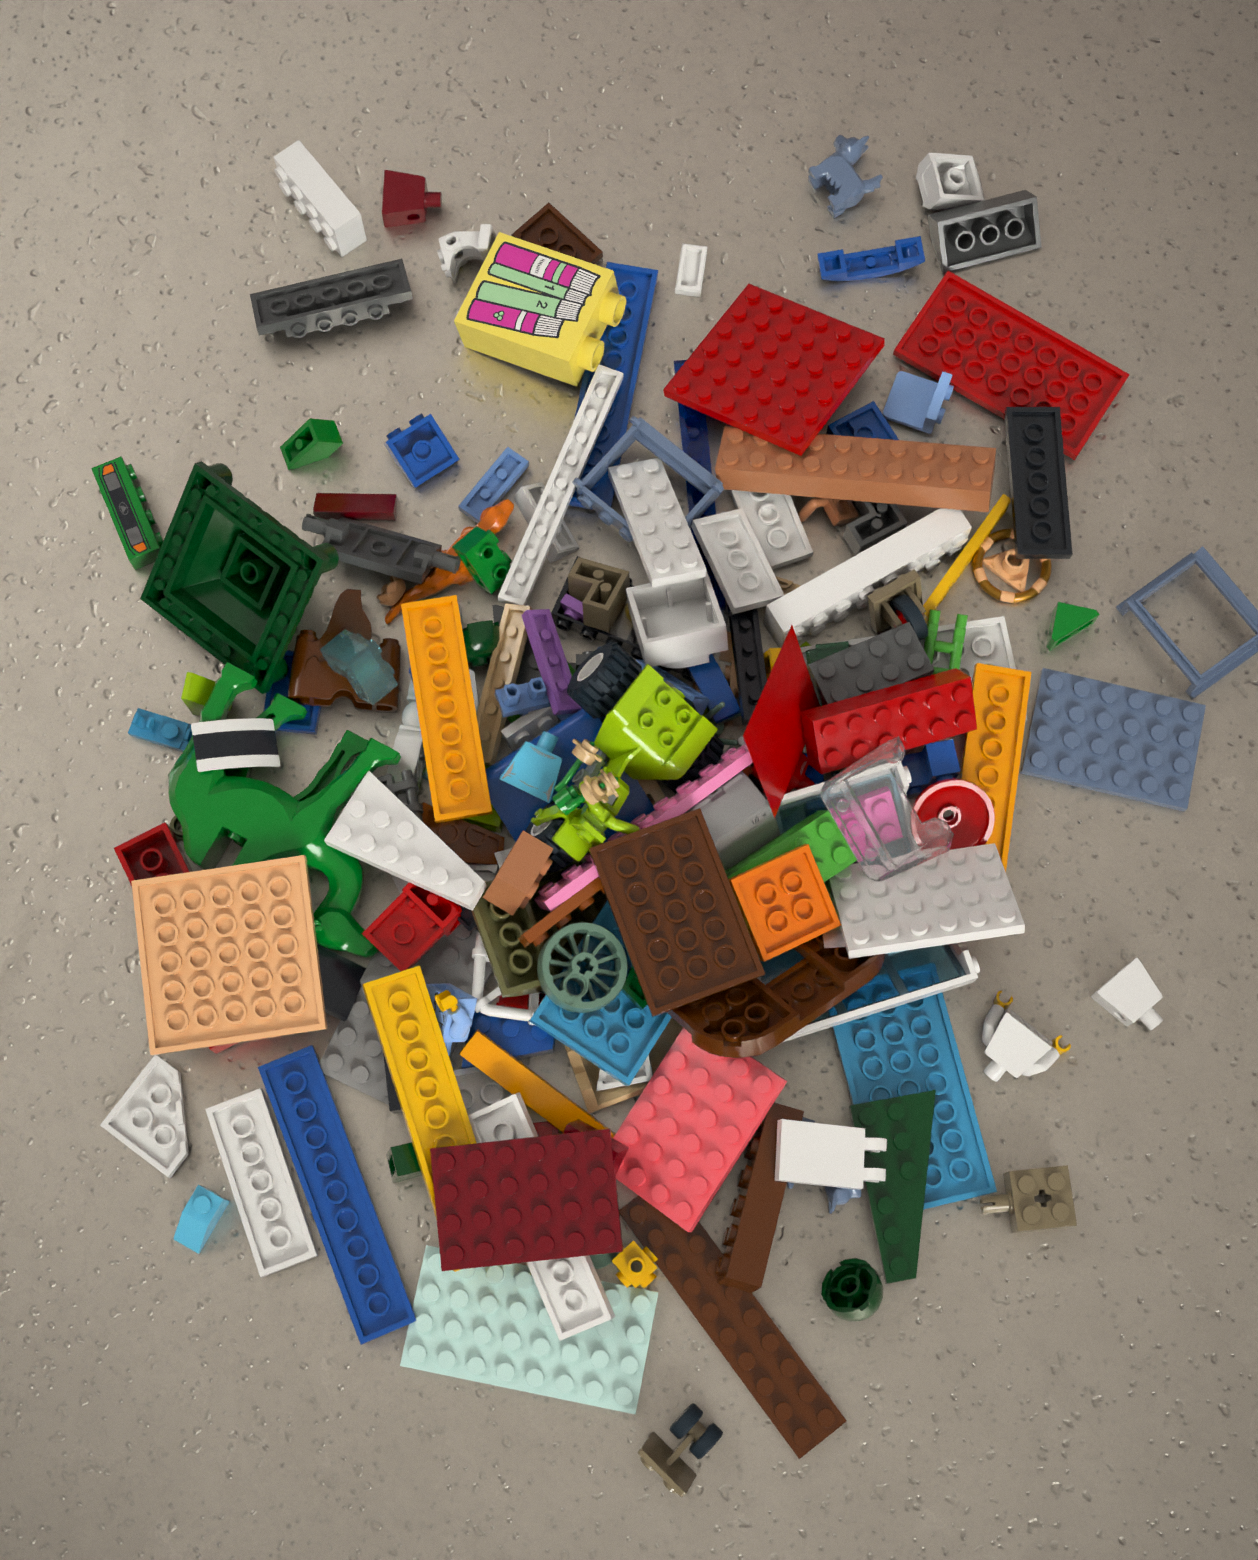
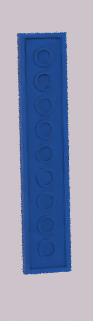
(622, 353)
(337, 1195)

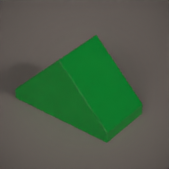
(1068, 621)

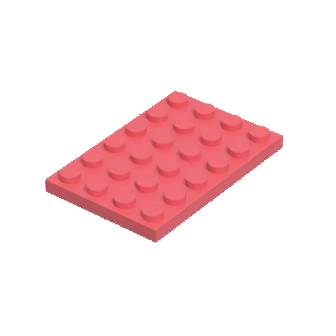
(693, 1127)

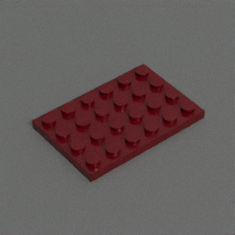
(526, 1199)

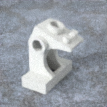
(466, 243)

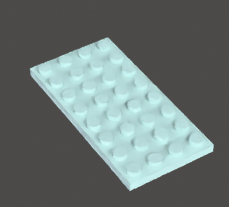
(497, 1332)

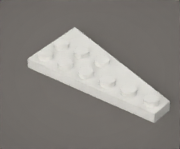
(392, 838)

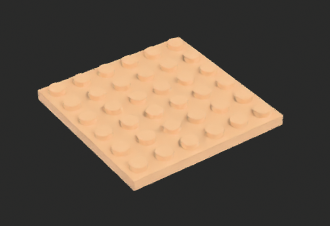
(228, 955)

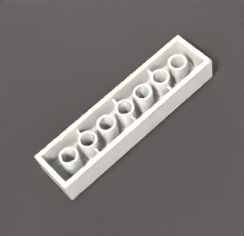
(849, 583)

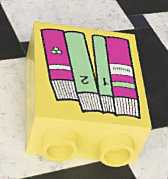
(540, 309)

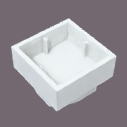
(677, 622)

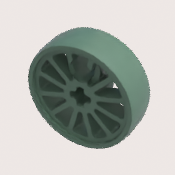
(562, 997)

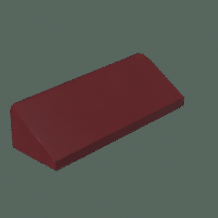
(355, 506)

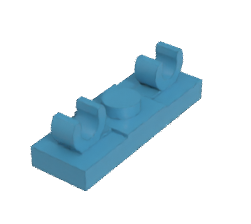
(160, 730)

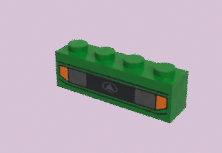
(128, 512)

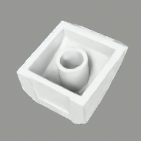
(948, 181)

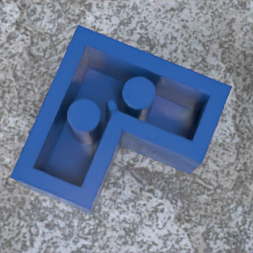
(933, 764)

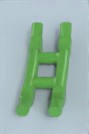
(954, 648)

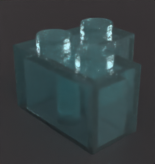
(361, 664)

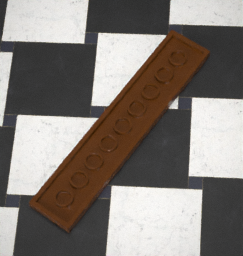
(738, 1329)

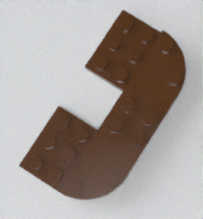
(761, 1016)

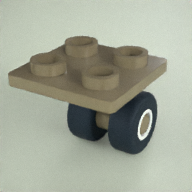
(666, 1462)

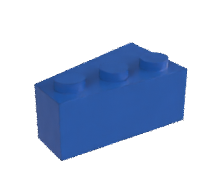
(512, 1035)

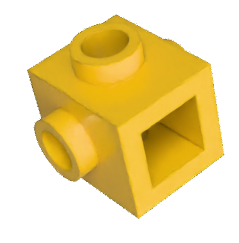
(632, 1254)

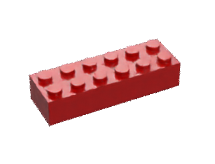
(913, 710)

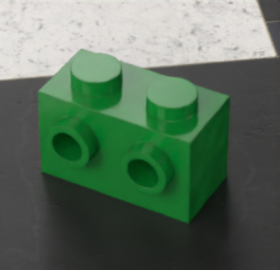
(483, 558)

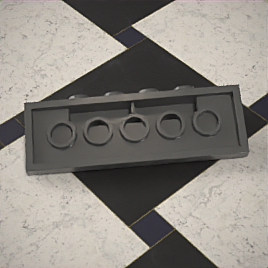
(331, 300)

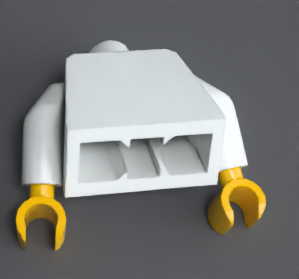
(1016, 1044)

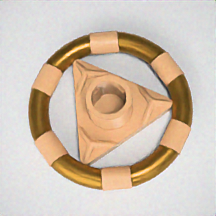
(1009, 569)

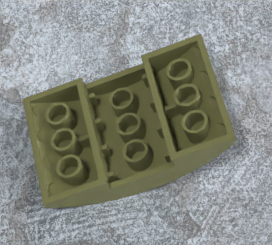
(512, 962)

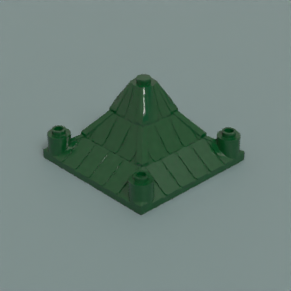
(234, 576)

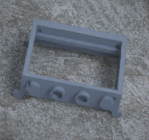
(665, 451)

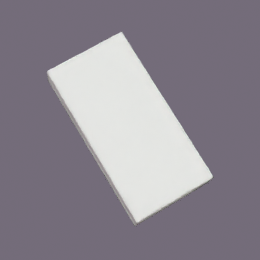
(691, 270)

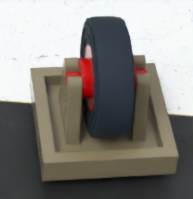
(899, 604)

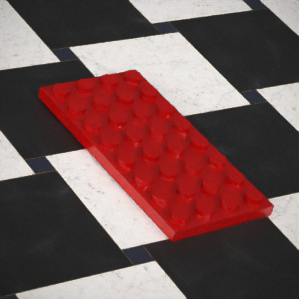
(1009, 359)

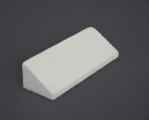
(527, 501)

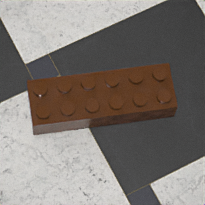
(756, 1207)

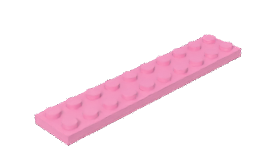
(688, 795)

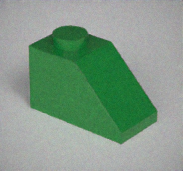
(311, 443)

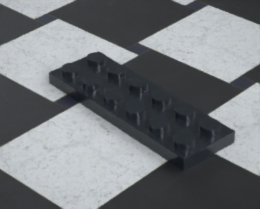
(1038, 483)

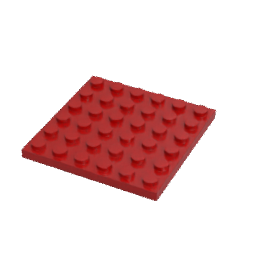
(774, 368)

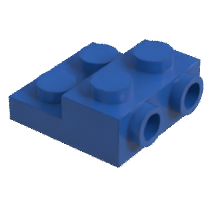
(863, 422)
(420, 449)

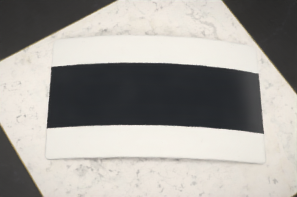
(235, 744)

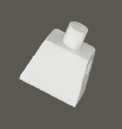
(1131, 996)

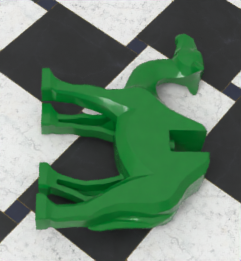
(272, 823)

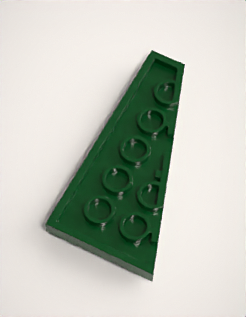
(899, 1200)

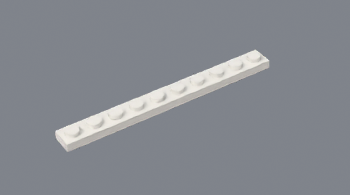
(559, 487)

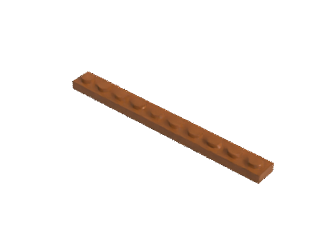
(561, 914)

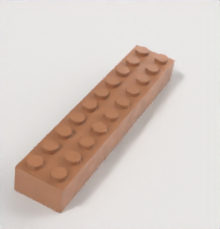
(861, 470)

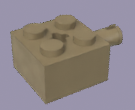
(1019, 1201)

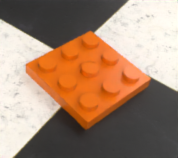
(784, 902)

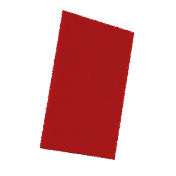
(776, 726)

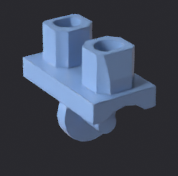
(522, 698)

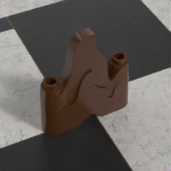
(312, 677)

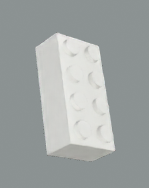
(319, 199)

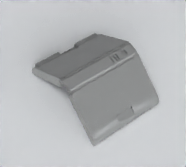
(738, 819)

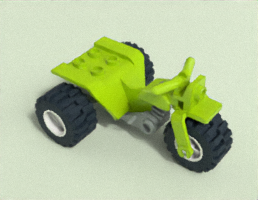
(645, 734)

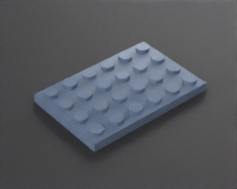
(1113, 739)

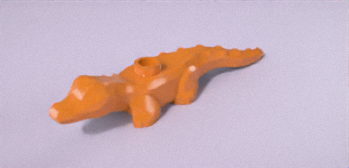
(491, 519)

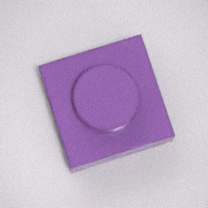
(572, 607)

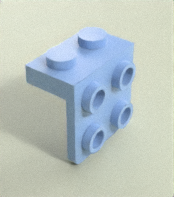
(917, 401)

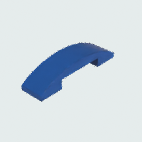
(871, 263)
(714, 685)

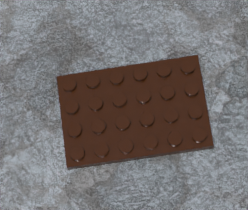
(676, 912)

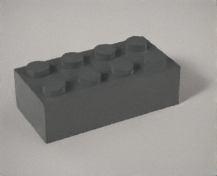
(870, 666)

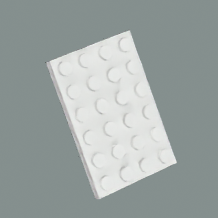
(930, 905)

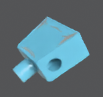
(535, 768)

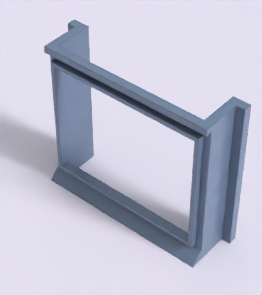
(1232, 594)

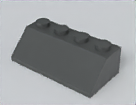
(985, 230)

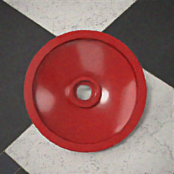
(971, 810)

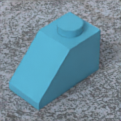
(200, 1218)

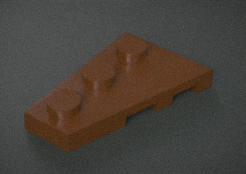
(556, 232)

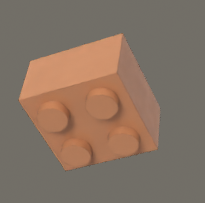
(519, 874)

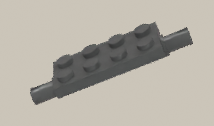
(381, 548)

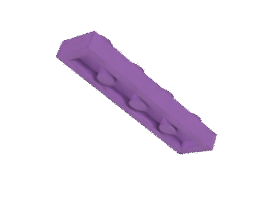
(550, 659)

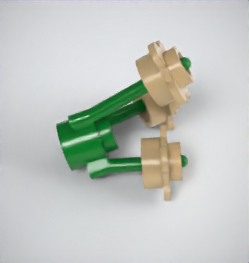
(593, 789)

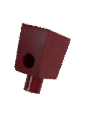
(406, 199)

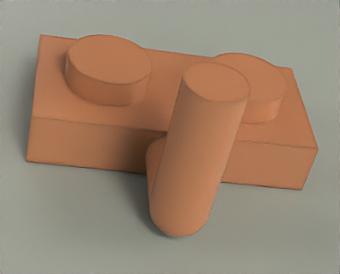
(838, 510)

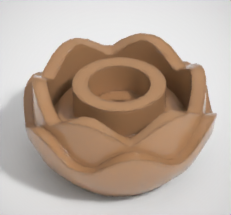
(392, 591)

